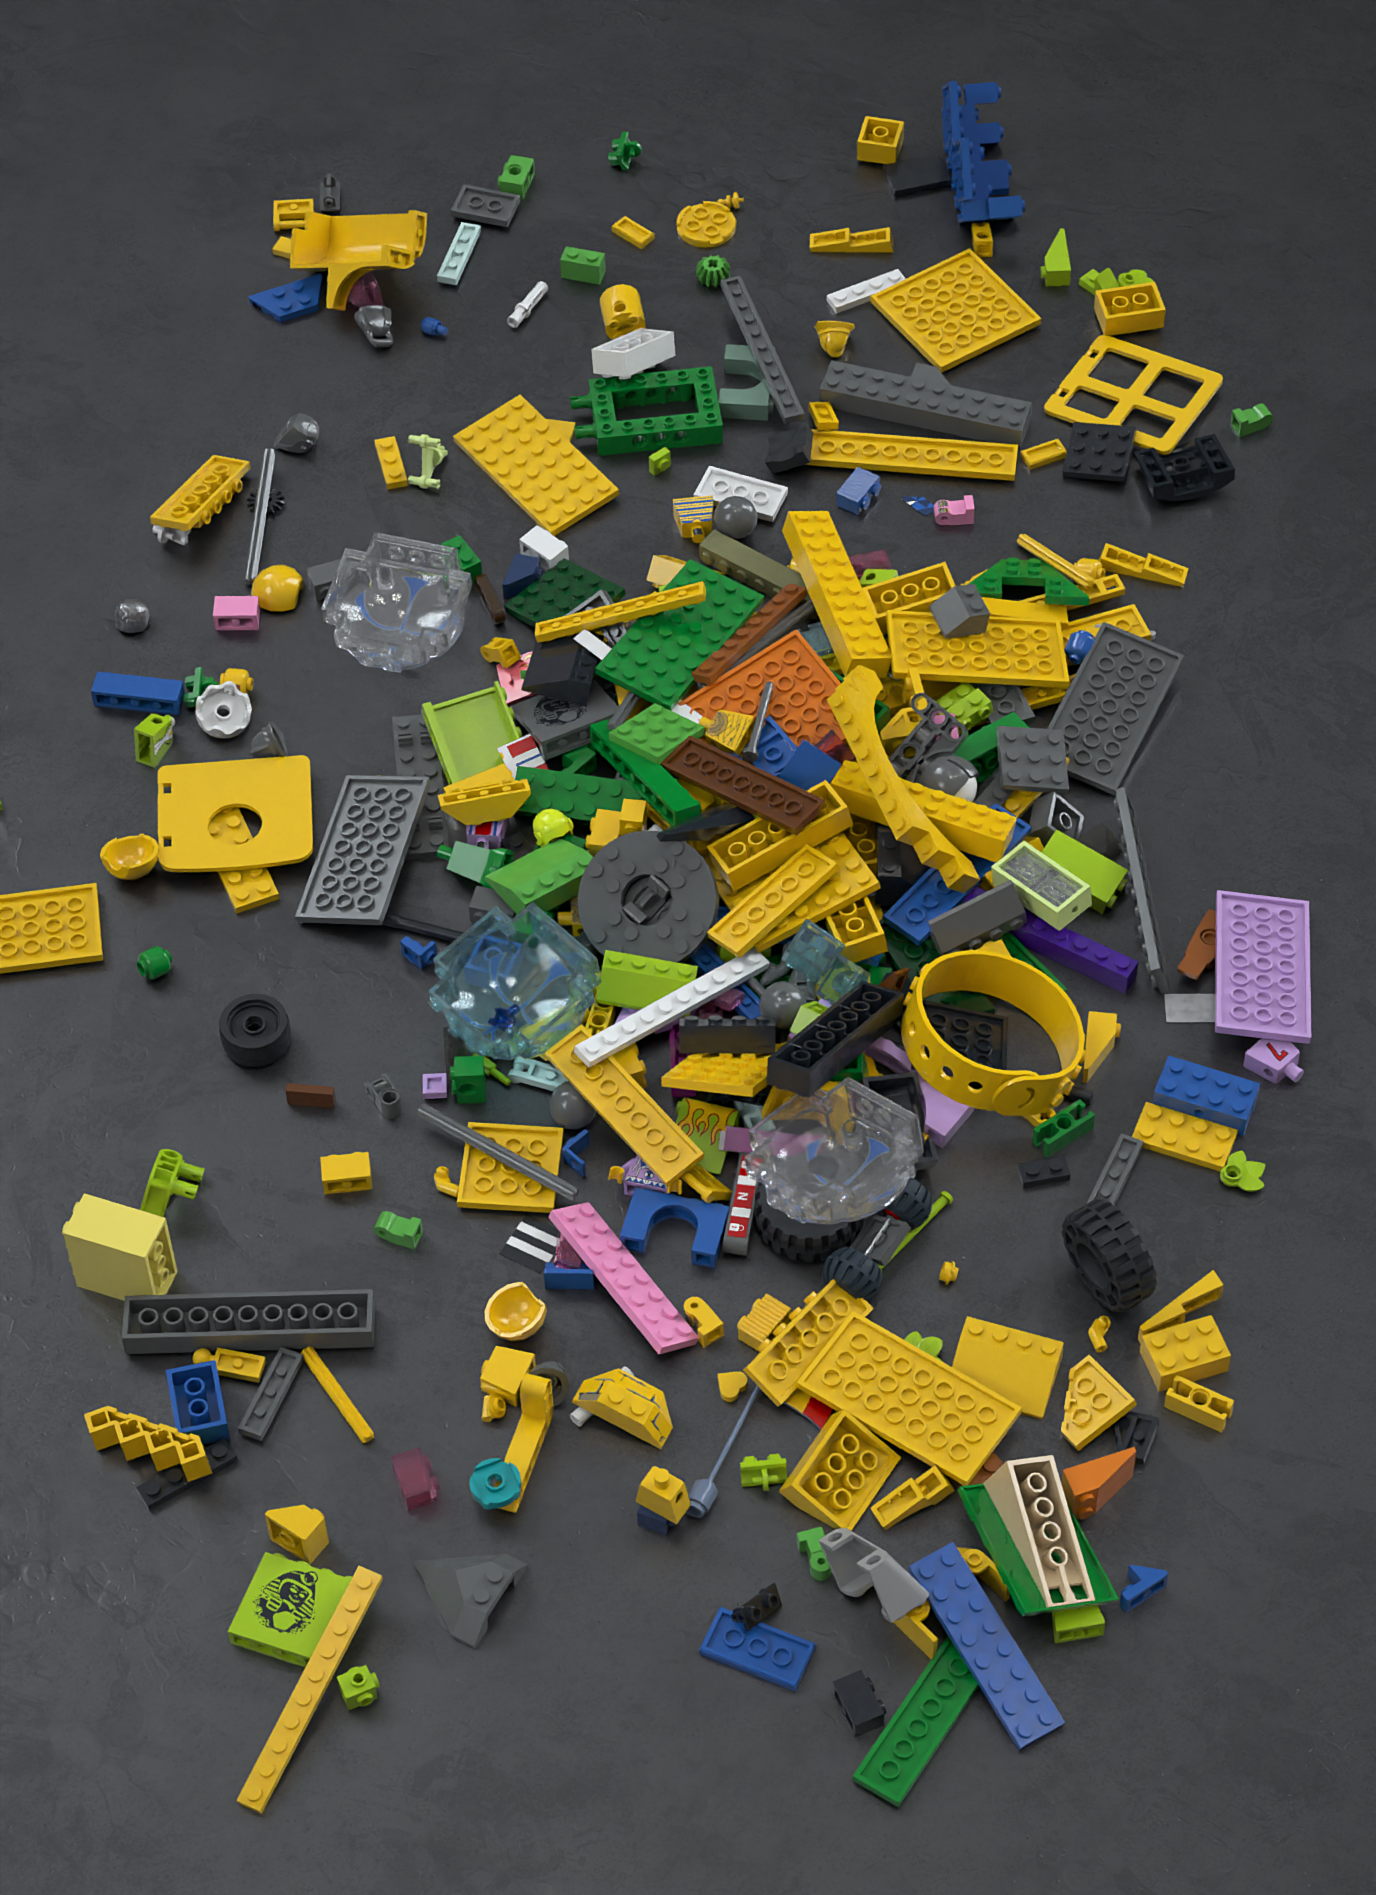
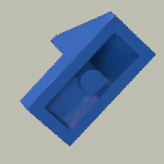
(1144, 1585)

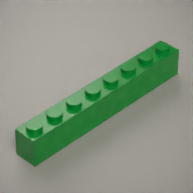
(646, 778)

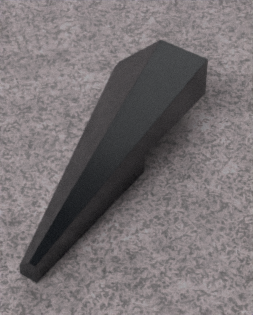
(702, 827)

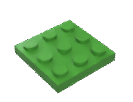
(655, 733)

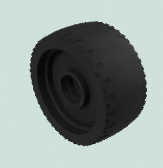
(255, 1030)

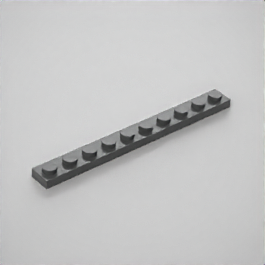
(762, 350)

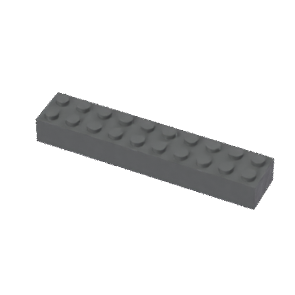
(925, 404)
(249, 1321)

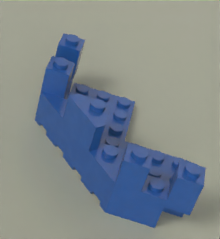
(962, 139)

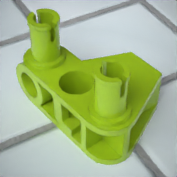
(164, 1181)

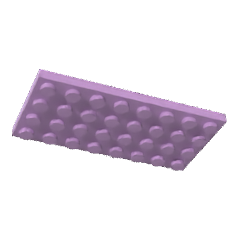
(1262, 967)

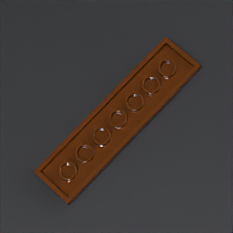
(743, 785)

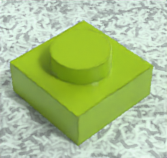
(659, 461)

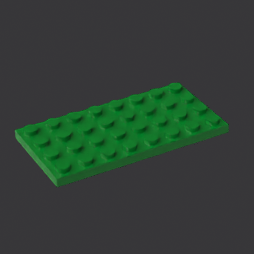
(665, 648)

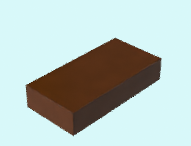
(310, 1095)

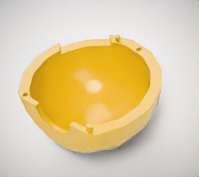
(278, 588)
(130, 856)
(514, 1312)

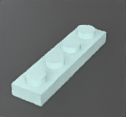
(459, 253)

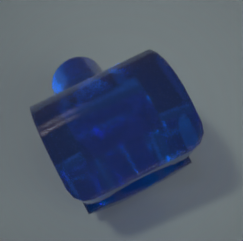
(504, 1017)

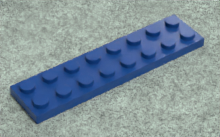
(931, 897)
(986, 1646)

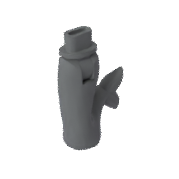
(778, 971)

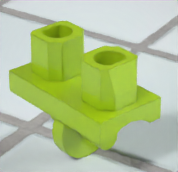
(764, 1471)

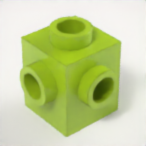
(358, 1687)

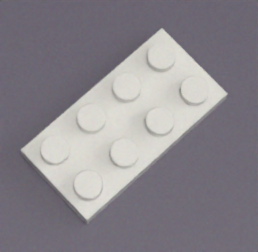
(722, 484)

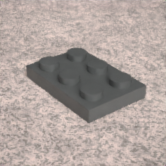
(485, 205)

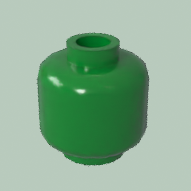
(154, 963)

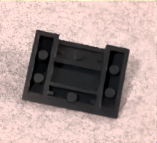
(896, 867)

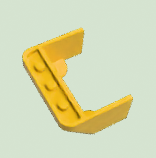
(911, 1622)

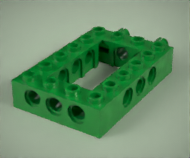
(652, 432)

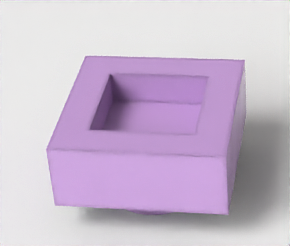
(434, 1086)

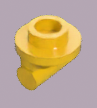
(493, 1407)

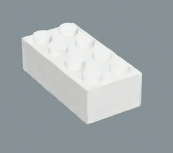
(633, 353)

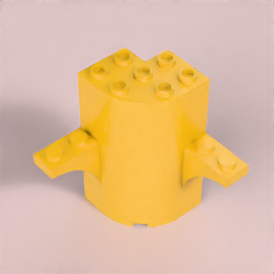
(356, 246)

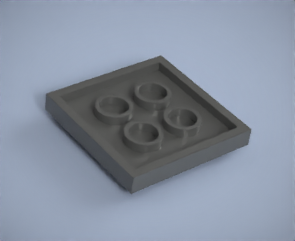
(1032, 759)

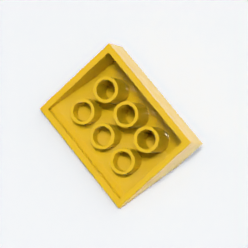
(1010, 1363)
(840, 1472)

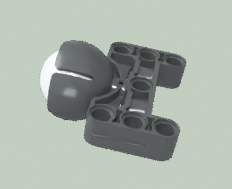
(938, 766)

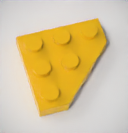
(1092, 1403)

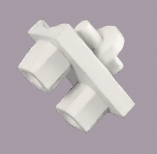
(170, 533)

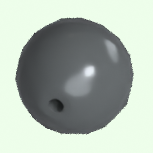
(735, 517)
(782, 1003)
(570, 1107)

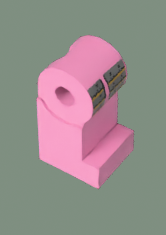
(955, 512)

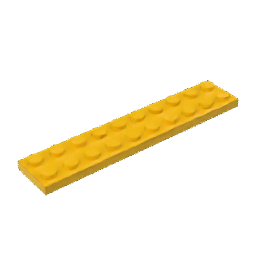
(914, 454)

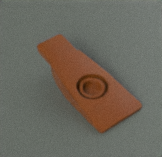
(1201, 948)

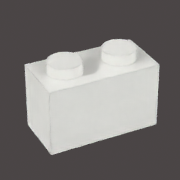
(543, 545)

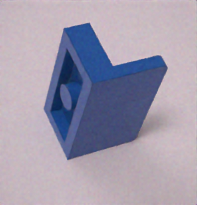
(561, 1278)

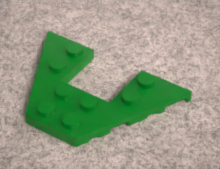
(1031, 573)

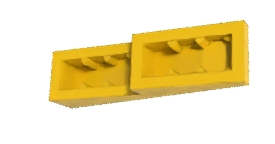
(844, 241)
(1149, 568)
(1019, 609)
(1200, 1294)

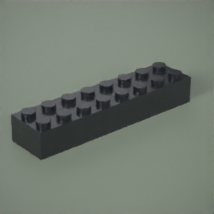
(834, 1039)

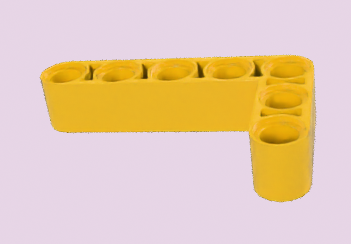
(531, 1430)

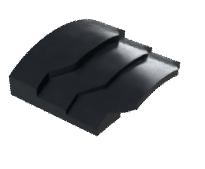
(1188, 470)

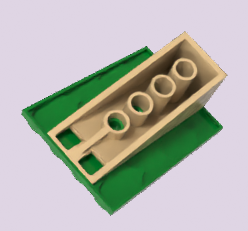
(1036, 1538)

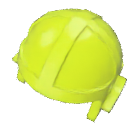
(550, 825)

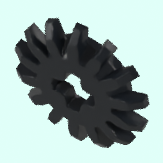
(273, 503)

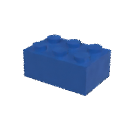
(198, 1401)

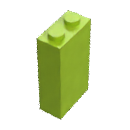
(1091, 867)

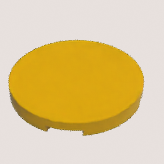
(706, 224)

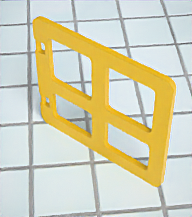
(1134, 396)

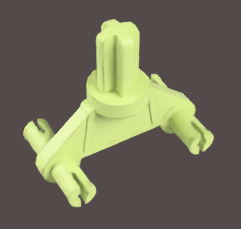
(430, 458)

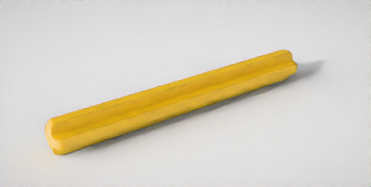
(1055, 561)
(337, 1394)

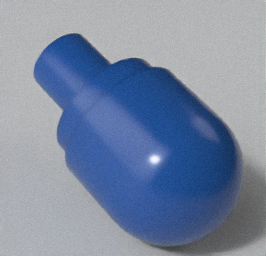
(433, 327)

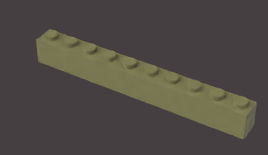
(750, 566)

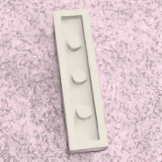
(861, 292)

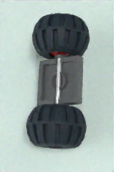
(857, 1267)

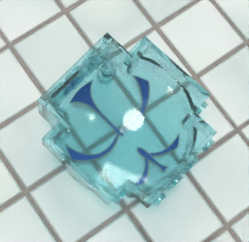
(512, 963)

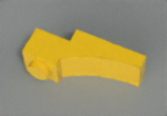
(912, 1497)

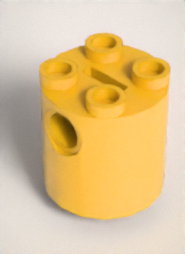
(621, 310)

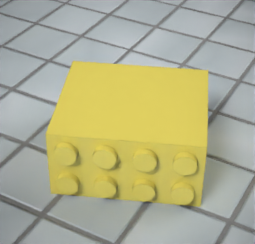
(119, 1249)

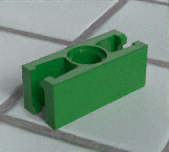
(1062, 1137)

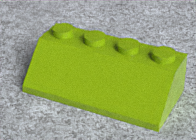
(640, 980)

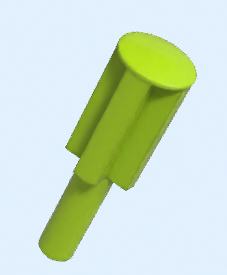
(490, 1069)

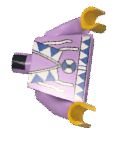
(639, 1175)

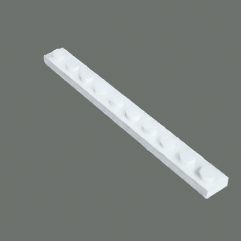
(670, 1007)

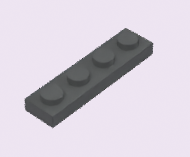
(1117, 1169)
(270, 1394)

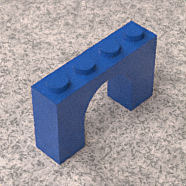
(651, 1207)

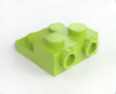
(967, 704)

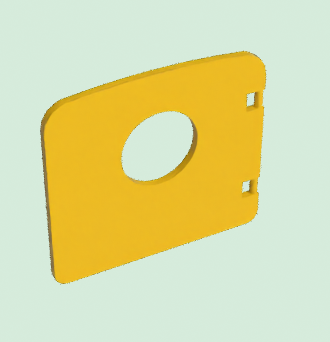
(270, 787)

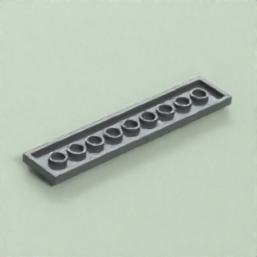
(1141, 892)

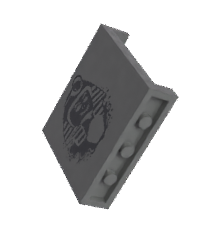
(560, 724)

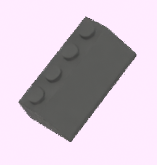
(978, 920)

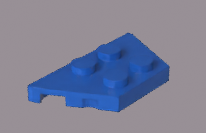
(290, 299)
(773, 748)

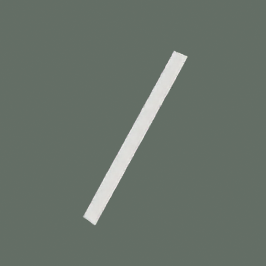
(600, 649)

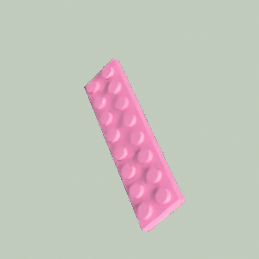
(624, 1278)

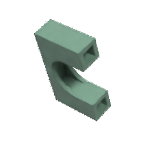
(744, 403)

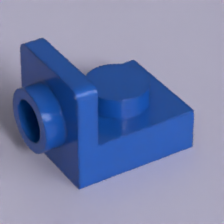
(416, 953)

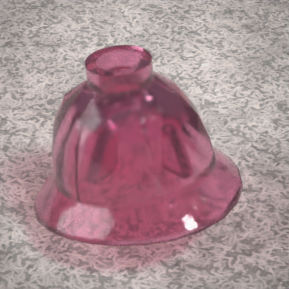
(365, 292)

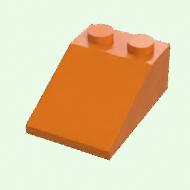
(1096, 1481)

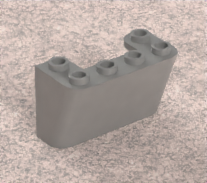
(861, 1565)

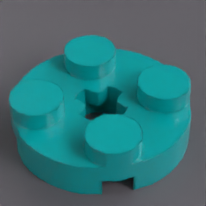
(499, 1496)

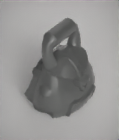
(375, 322)

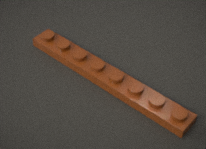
(749, 634)

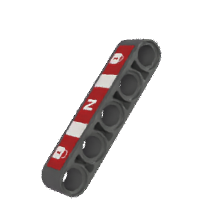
(741, 1211)

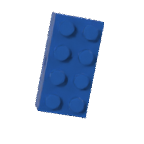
(1206, 1093)

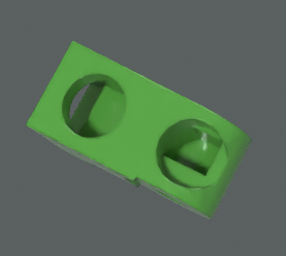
(1251, 419)
(399, 1229)
(809, 1542)

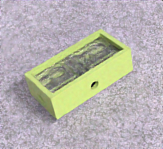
(1043, 885)

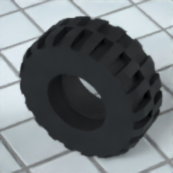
(800, 1240)
(1109, 1255)

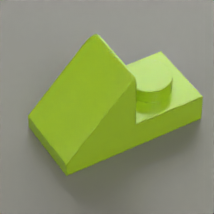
(1098, 281)

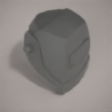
(298, 434)

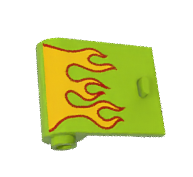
(703, 1125)

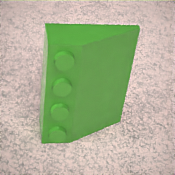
(542, 876)

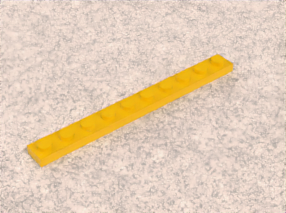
(309, 1690)

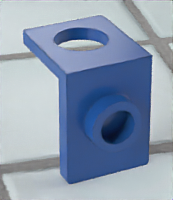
(572, 1148)

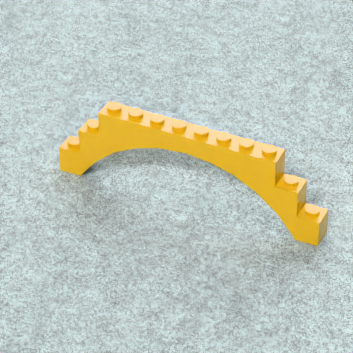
(854, 711)

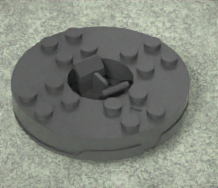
(648, 898)

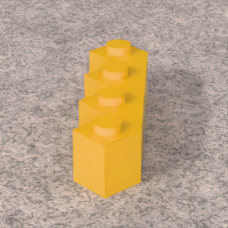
(142, 1437)

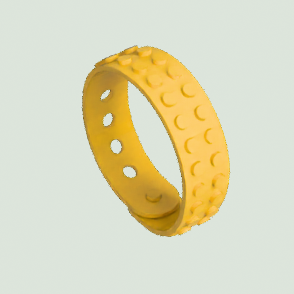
(1022, 986)

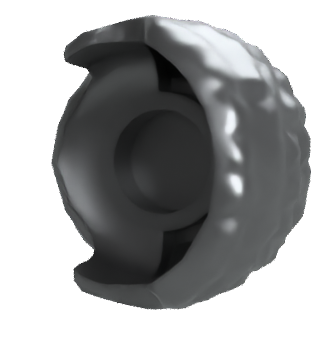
(131, 615)

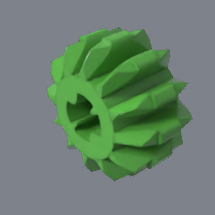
(712, 270)

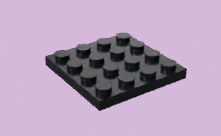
(971, 1033)

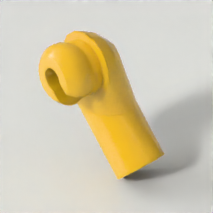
(443, 1182)
(1097, 1332)

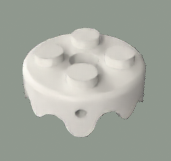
(223, 697)

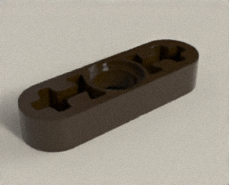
(489, 599)

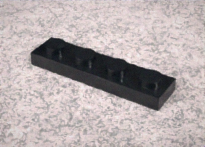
(173, 1480)

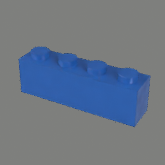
(138, 693)

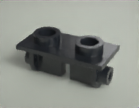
(758, 1607)

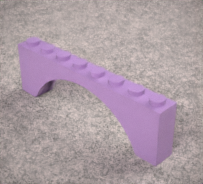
(940, 1114)

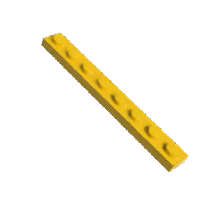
(620, 612)

